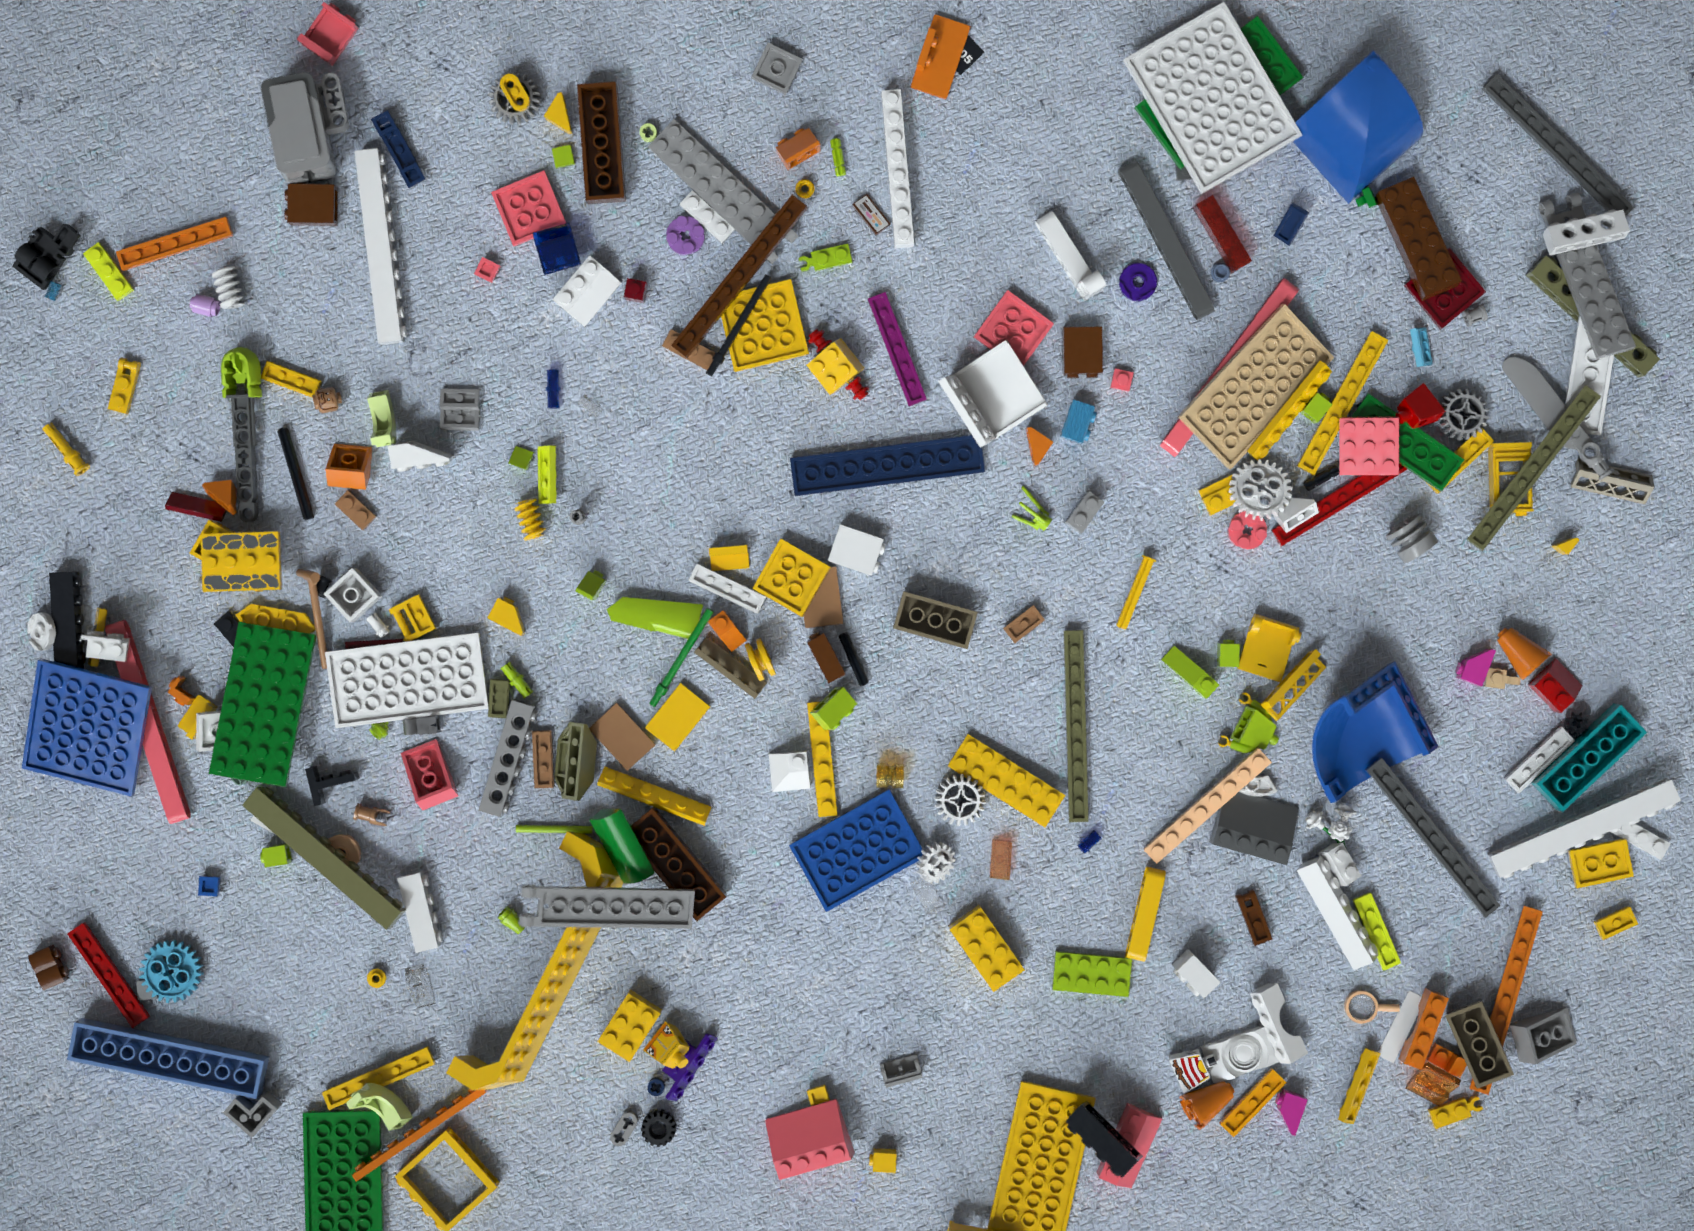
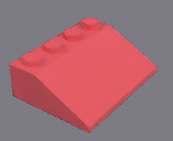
(809, 1139)

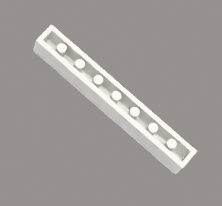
(897, 168)

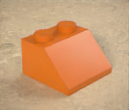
(798, 148)
(349, 466)

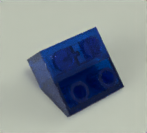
(557, 248)

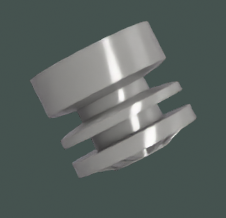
(1412, 539)

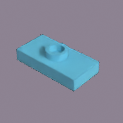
(1421, 347)

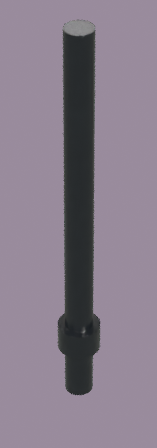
(719, 358)

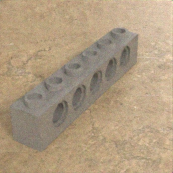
(489, 803)

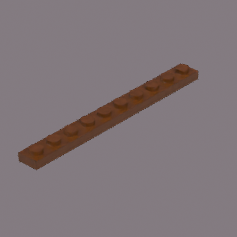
(739, 276)

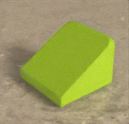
(521, 458)

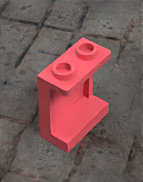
(329, 33)

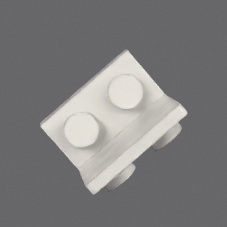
(107, 647)

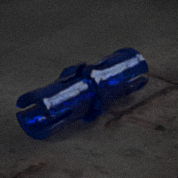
(553, 389)

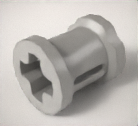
(1474, 315)

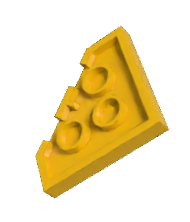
(276, 618)

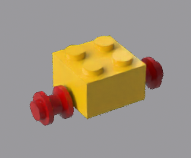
(836, 366)

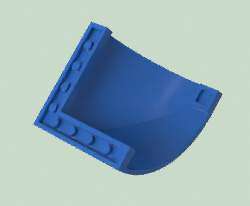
(1360, 127)
(1368, 724)

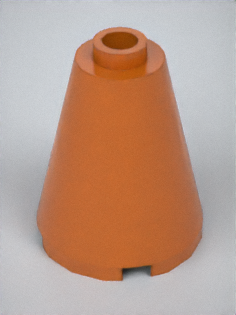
(1521, 652)
(1206, 1102)

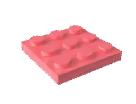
(528, 207)
(1014, 322)
(1369, 445)

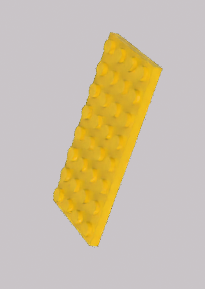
(1038, 1162)

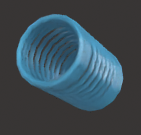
(52, 291)

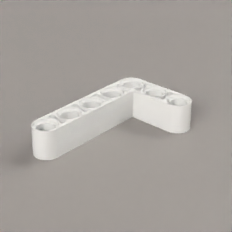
(1069, 257)

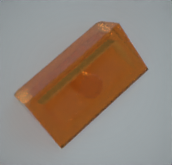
(1000, 859)

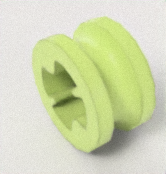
(643, 135)

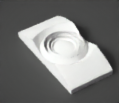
(1240, 1054)

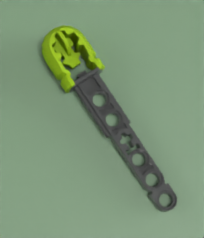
(242, 366)

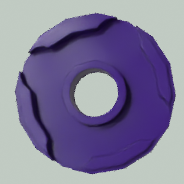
(1126, 284)

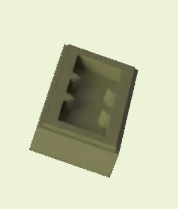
(499, 698)

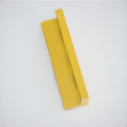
(1290, 682)

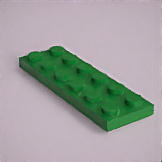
(1417, 449)

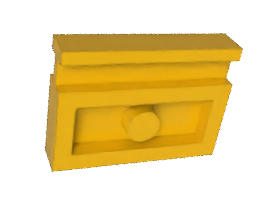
(1217, 496)

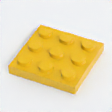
(791, 577)

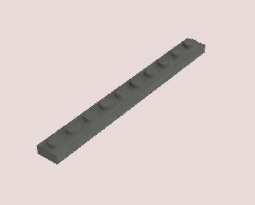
(1556, 145)
(1432, 837)

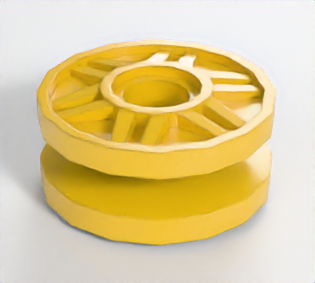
(760, 659)

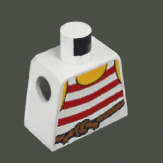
(1191, 1068)

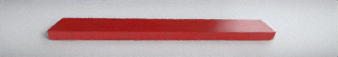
(1335, 502)

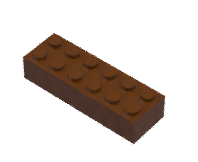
(601, 142)
(1417, 239)
(676, 862)

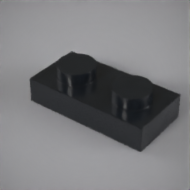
(228, 626)

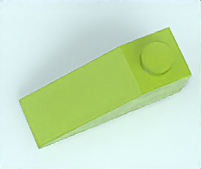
(1190, 672)

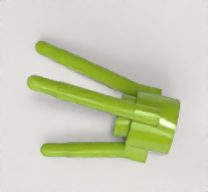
(1041, 520)

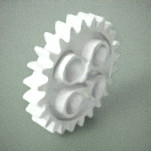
(1252, 503)

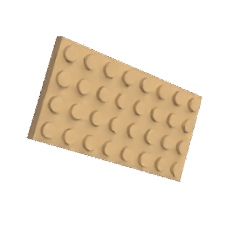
(1254, 386)

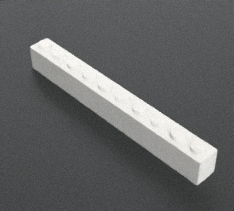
(380, 246)
(1584, 827)

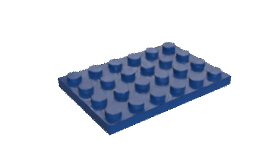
(857, 850)

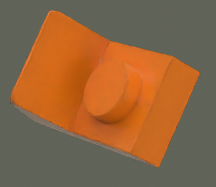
(1447, 1060)

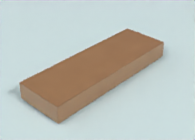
(543, 759)

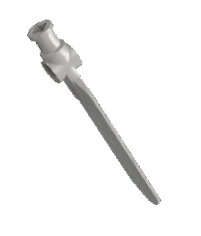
(1550, 409)

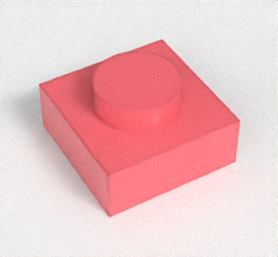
(487, 270)
(1121, 380)

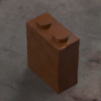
(311, 205)
(1082, 352)
(825, 657)

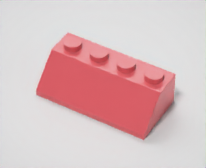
(1139, 1130)

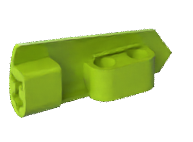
(657, 615)

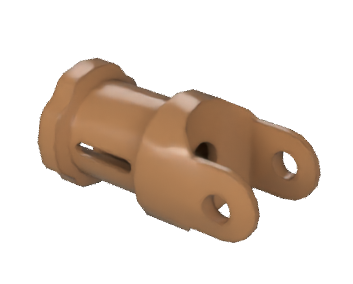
(369, 814)

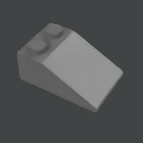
(1543, 1035)

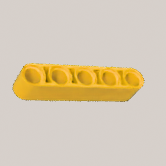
(1145, 914)

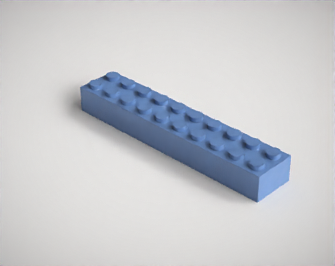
(168, 1058)

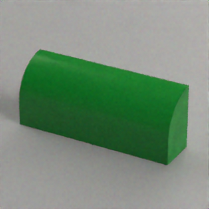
(621, 845)

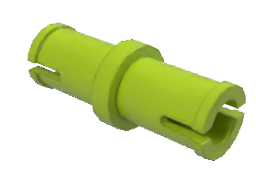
(516, 680)

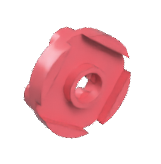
(1241, 540)

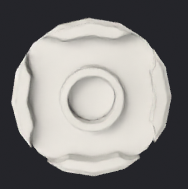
(42, 631)

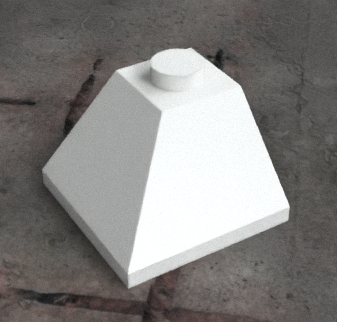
(789, 771)

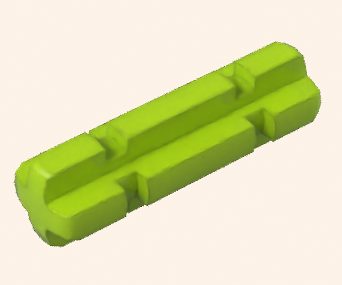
(838, 157)

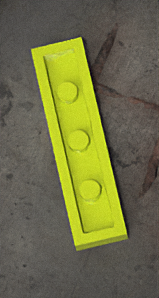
(1376, 930)

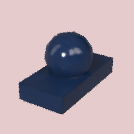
(1291, 224)

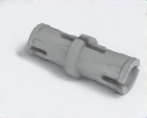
(581, 520)

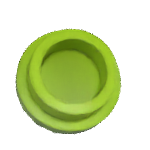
(379, 730)

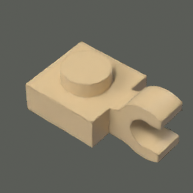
(1497, 679)

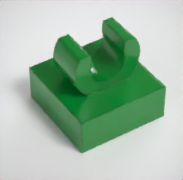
(1368, 198)

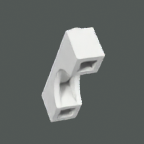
(1268, 1003)

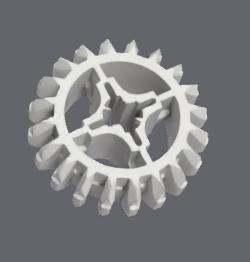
(977, 801)

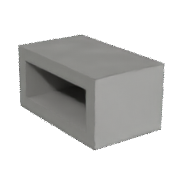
(1084, 512)

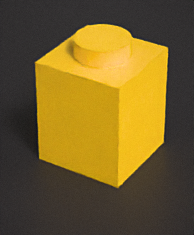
(883, 1160)

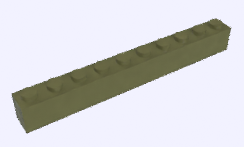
(324, 857)

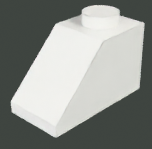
(1296, 513)

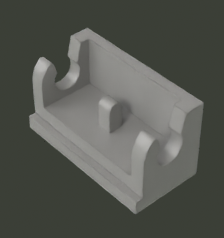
(901, 1070)

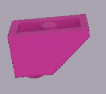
(1475, 668)
(1291, 1108)

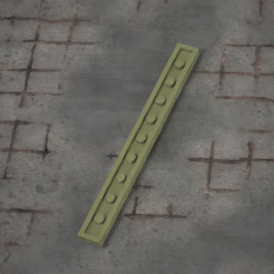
(1533, 468)
(1075, 726)

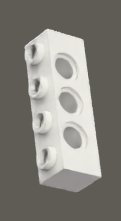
(1559, 243)

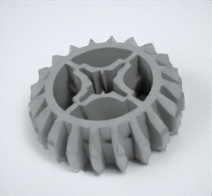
(518, 115)
(1461, 421)

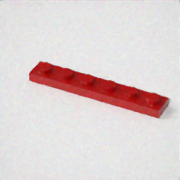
(108, 974)

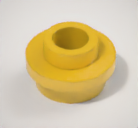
(804, 182)
(382, 978)

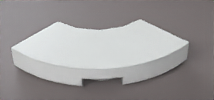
(1259, 787)

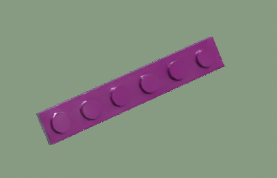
(897, 349)

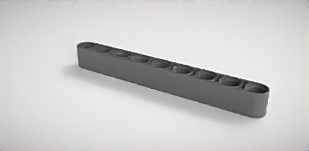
(1166, 240)

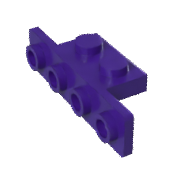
(685, 1075)

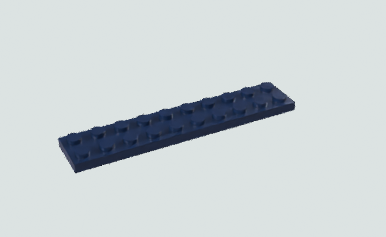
(886, 465)

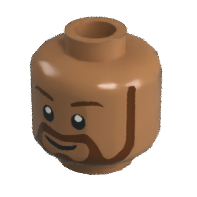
(326, 400)

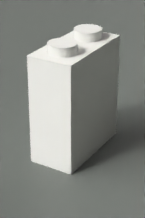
(856, 550)

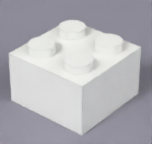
(353, 595)
(1199, 978)

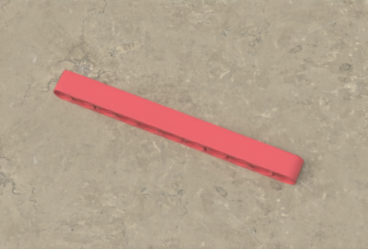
(1282, 294)
(154, 739)

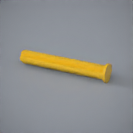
(1135, 592)

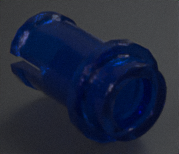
(1087, 843)

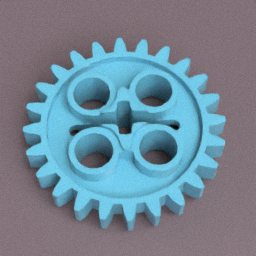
(186, 964)

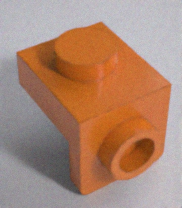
(181, 696)

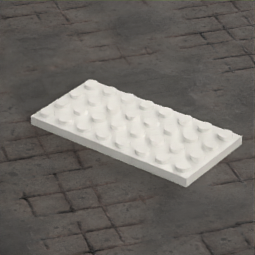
(407, 680)

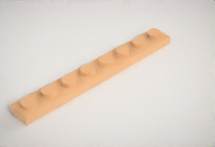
(1207, 805)

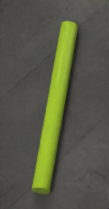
(553, 829)

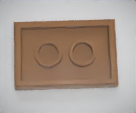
(826, 604)
(622, 736)

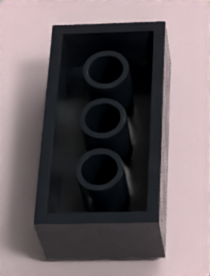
(1104, 1139)

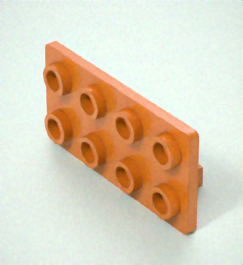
(940, 56)

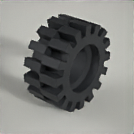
(656, 1139)

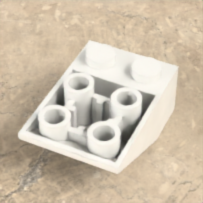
(412, 453)

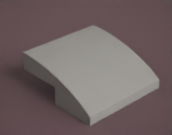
(460, 409)

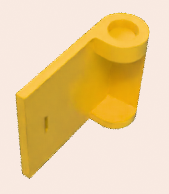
(1268, 644)

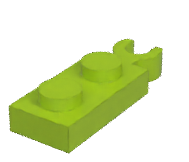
(828, 258)

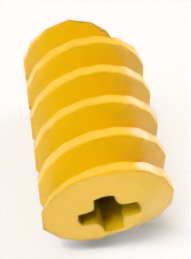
(529, 517)

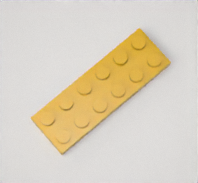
(1006, 780)

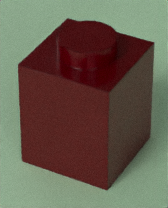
(635, 290)

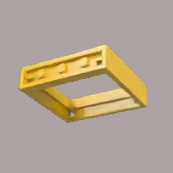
(470, 1160)

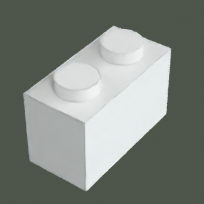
(1340, 863)

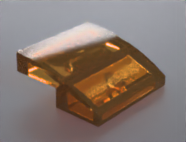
(1433, 1084)

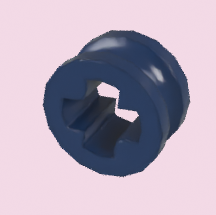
(657, 1080)

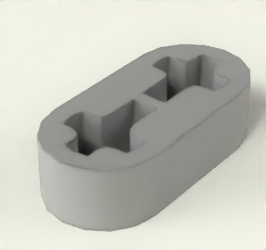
(627, 1130)

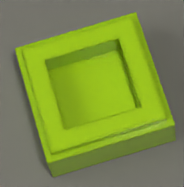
(563, 156)

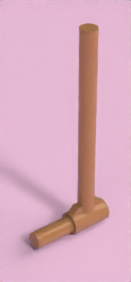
(312, 579)

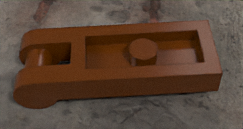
(1254, 918)

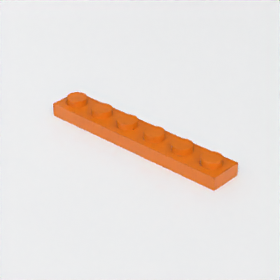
(174, 243)

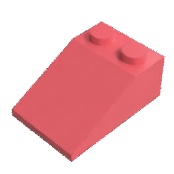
(429, 775)

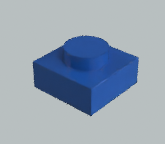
(209, 886)

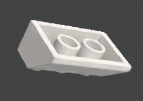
(587, 291)

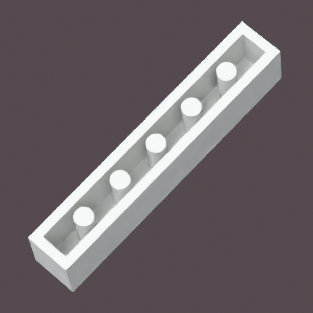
(1338, 912)

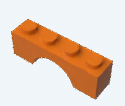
(1430, 1013)

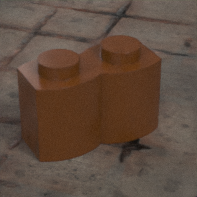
(48, 967)

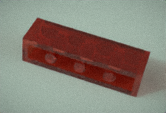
(1222, 234)

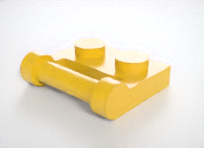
(417, 615)

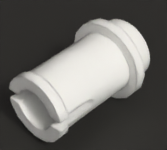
(378, 625)

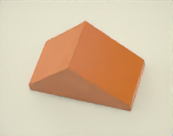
(1038, 445)
(223, 493)

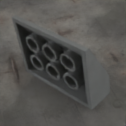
(1256, 827)

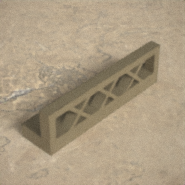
(1630, 479)
(730, 667)

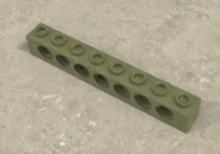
(1539, 276)

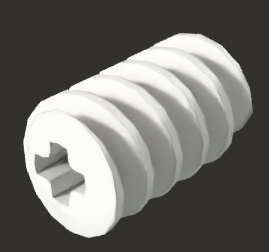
(227, 288)

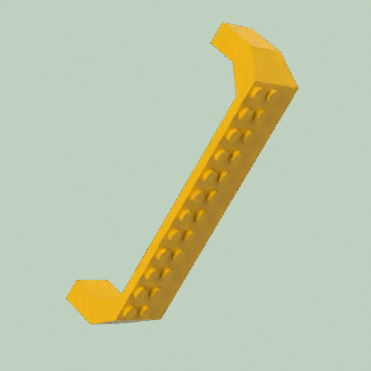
(552, 987)

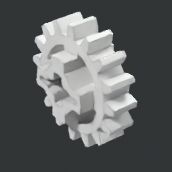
(935, 862)

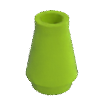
(511, 920)

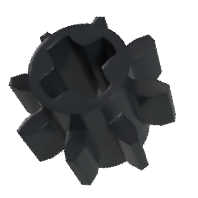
(1578, 718)

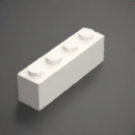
(419, 911)

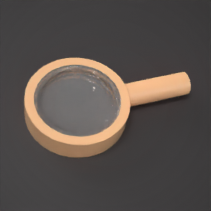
(1363, 1006)

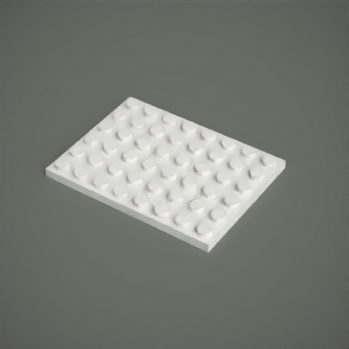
(1212, 97)

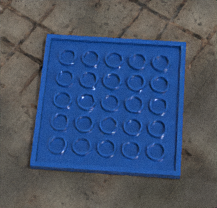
(86, 727)

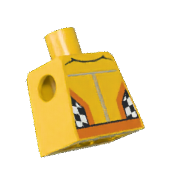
(668, 1046)

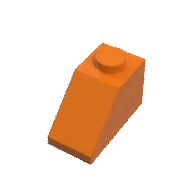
(727, 630)

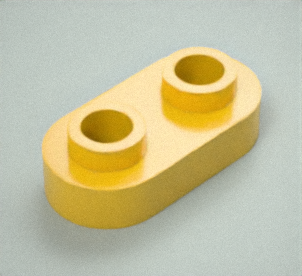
(515, 93)

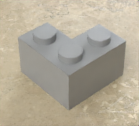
(250, 1116)

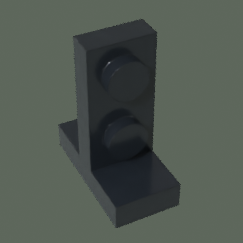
(316, 786)

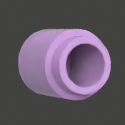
(205, 305)

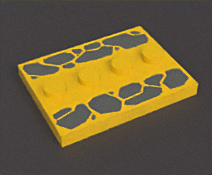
(241, 561)

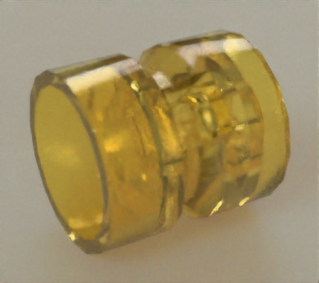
(890, 775)

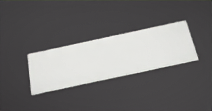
(1400, 1027)

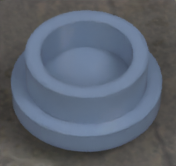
(1220, 272)

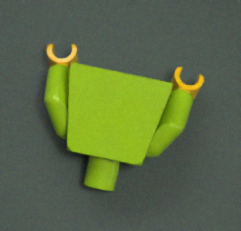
(1253, 729)

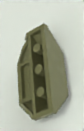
(575, 761)

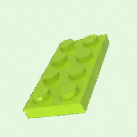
(1091, 974)

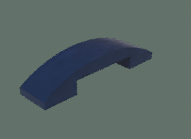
(398, 149)

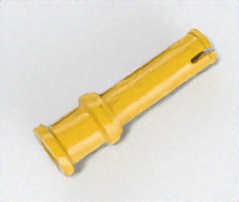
(70, 455)

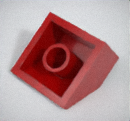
(1556, 686)

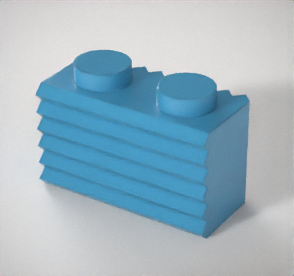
(1078, 421)

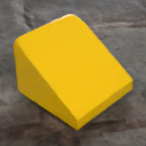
(1565, 546)

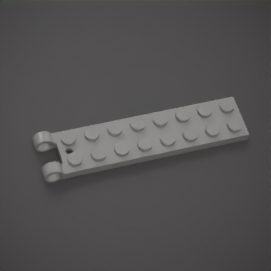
(714, 183)
(1591, 287)
(609, 907)

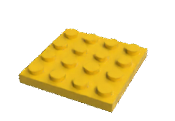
(771, 330)

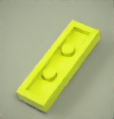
(108, 271)
(547, 475)

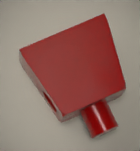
(1419, 408)

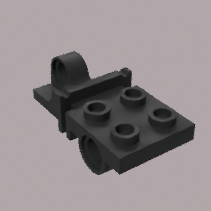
(44, 253)

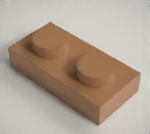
(355, 510)
(1024, 624)

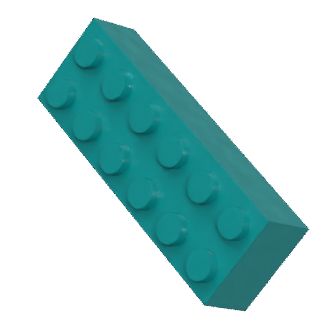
(1589, 757)

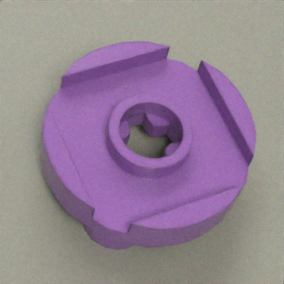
(684, 224)

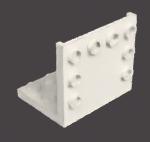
(993, 393)

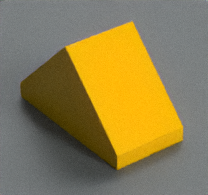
(558, 114)

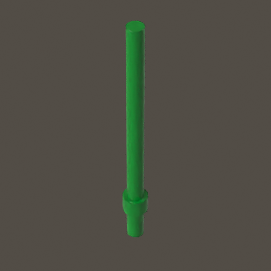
(662, 688)

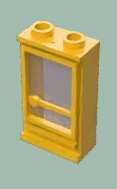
(1504, 464)

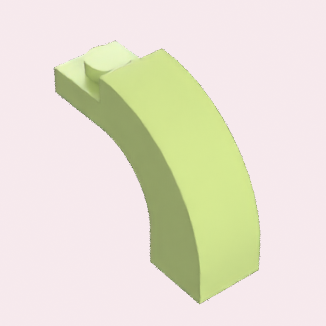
(383, 419)
(384, 1103)

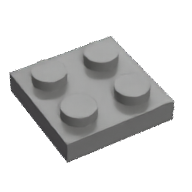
(776, 68)

